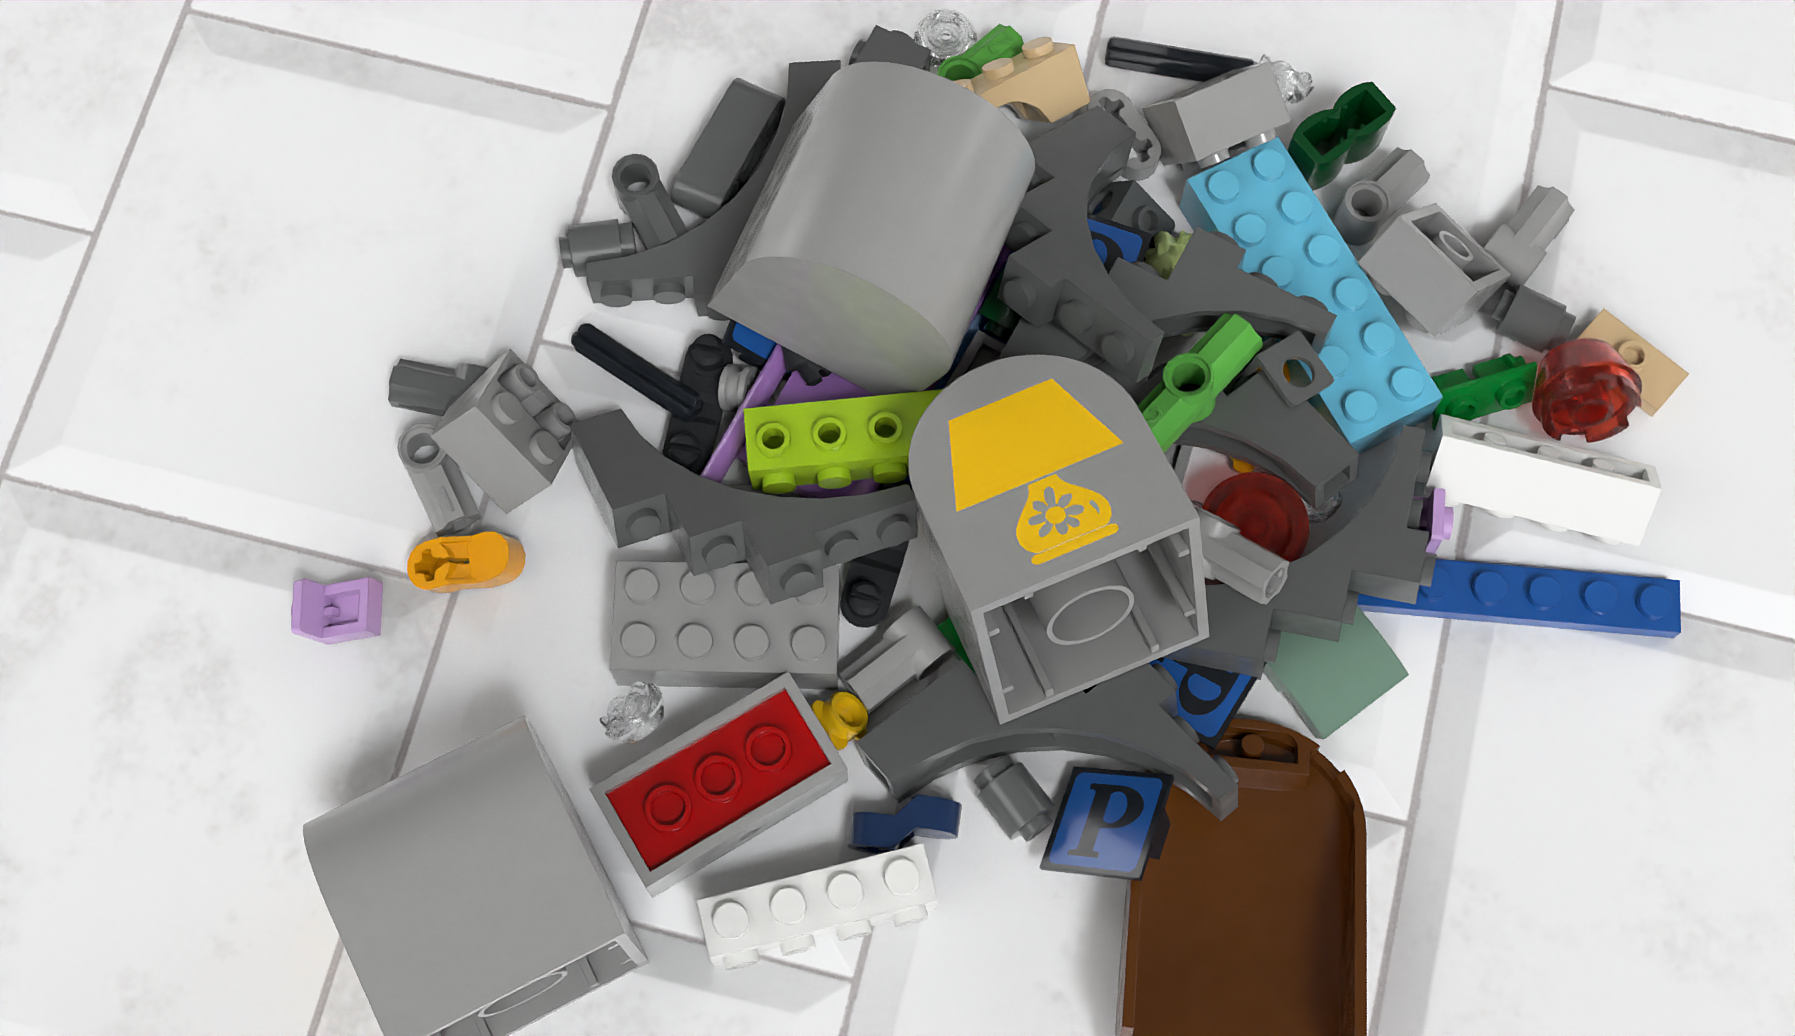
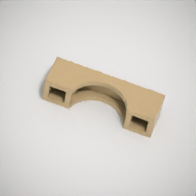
(1038, 83)

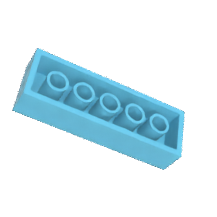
(1291, 239)

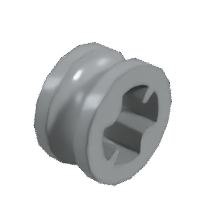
(735, 385)

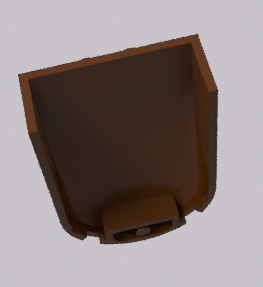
(1257, 913)

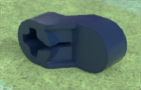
(920, 817)

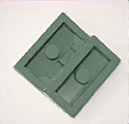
(1332, 678)

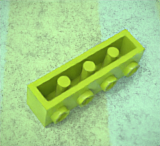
(832, 441)

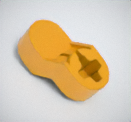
(440, 565)

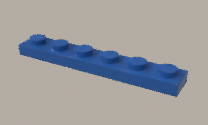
(1543, 599)

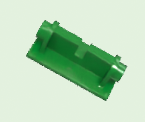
(1497, 386)

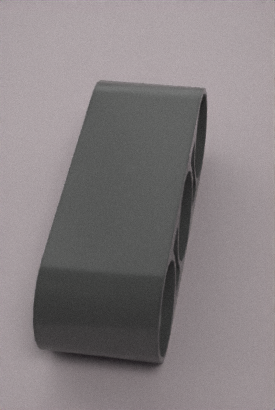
(728, 148)

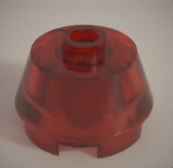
(1585, 390)
(1264, 511)

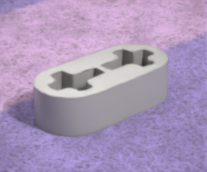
(1145, 139)

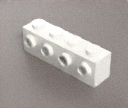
(1542, 481)
(818, 905)

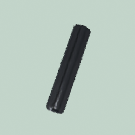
(1170, 60)
(637, 372)

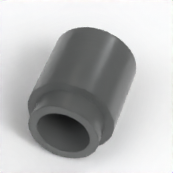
(596, 242)
(1532, 319)
(1014, 799)

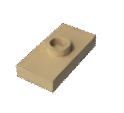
(1657, 372)

